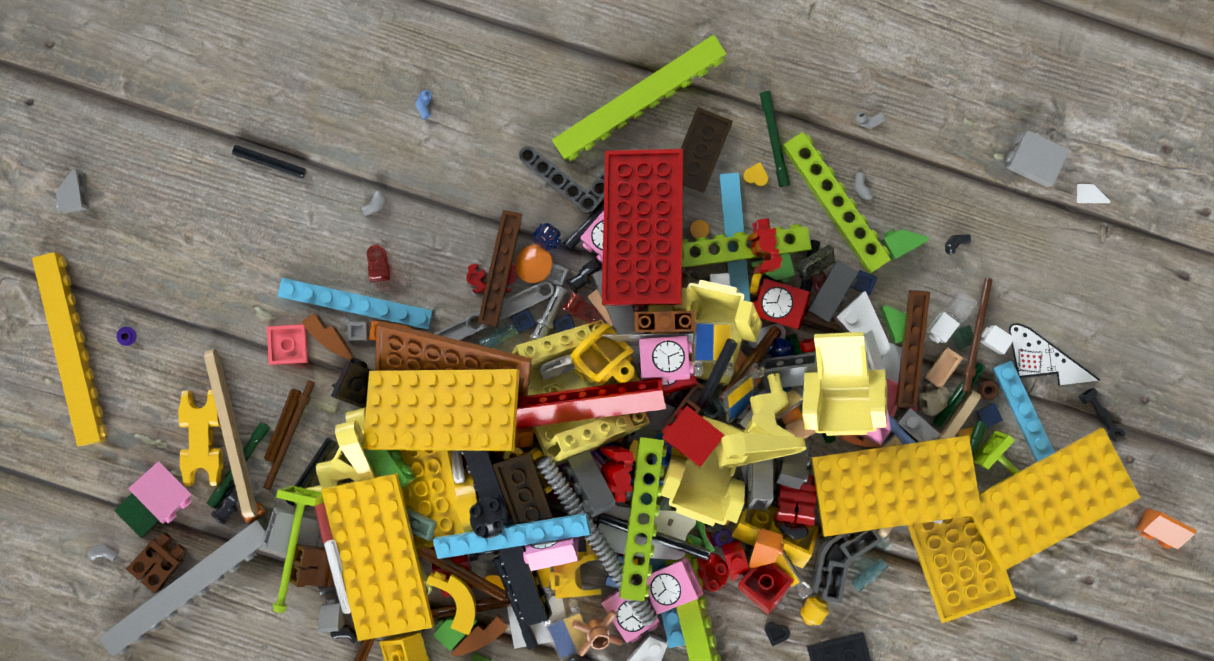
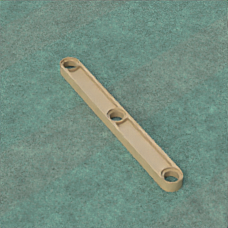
(951, 428)
(230, 433)

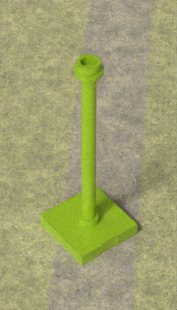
(993, 450)
(301, 497)

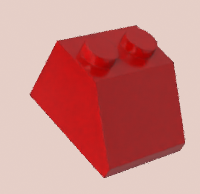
(765, 586)

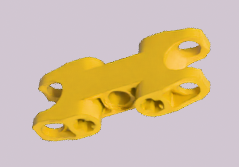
(201, 447)

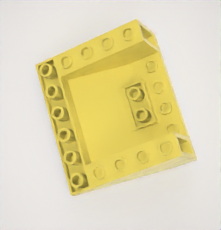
(572, 437)

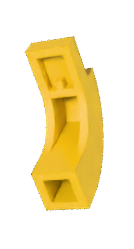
(466, 498)
(463, 598)

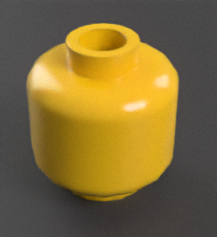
(814, 610)

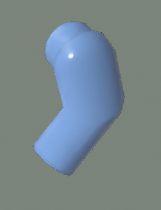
(422, 103)

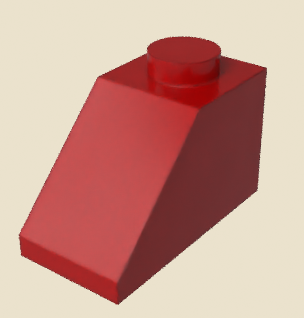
(735, 560)

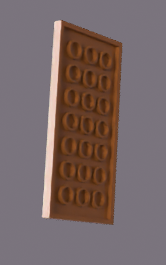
(411, 349)

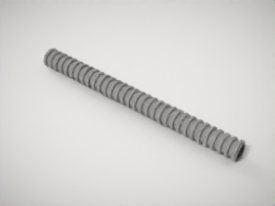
(596, 538)

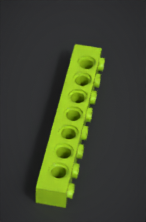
(825, 198)
(799, 236)
(627, 589)

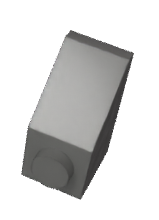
(72, 193)
(331, 616)

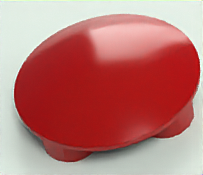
(712, 572)

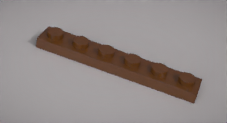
(500, 268)
(912, 348)

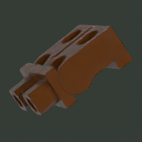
(158, 559)
(312, 567)

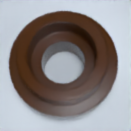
(993, 390)

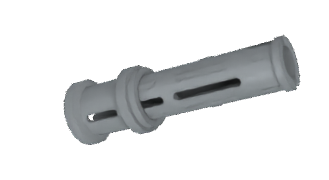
(545, 323)

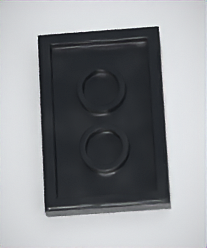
(844, 648)

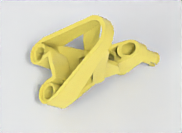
(765, 437)
(350, 458)

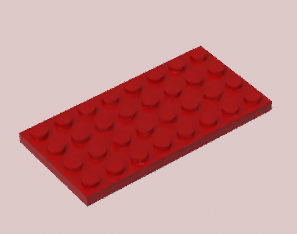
(643, 227)

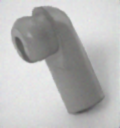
(869, 122)
(861, 189)
(376, 204)
(102, 550)

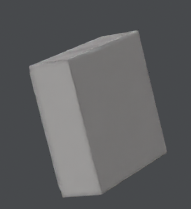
(557, 275)
(357, 331)

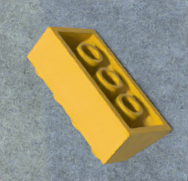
(752, 520)

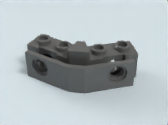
(837, 561)

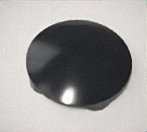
(488, 518)

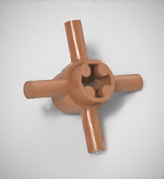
(597, 633)

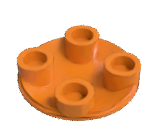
(533, 264)

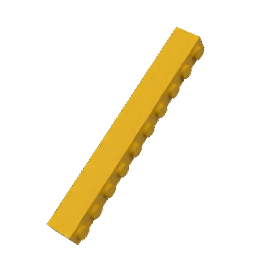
(69, 349)

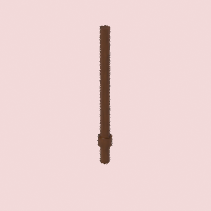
(970, 371)
(303, 400)

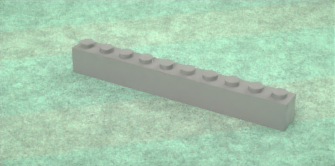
(184, 589)

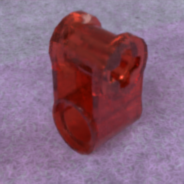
(377, 268)
(579, 308)

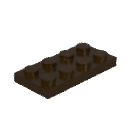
(703, 147)
(523, 489)

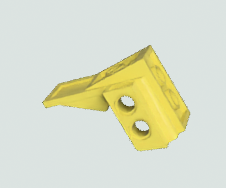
(724, 305)
(844, 392)
(707, 491)

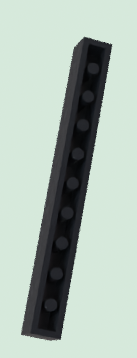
(525, 583)

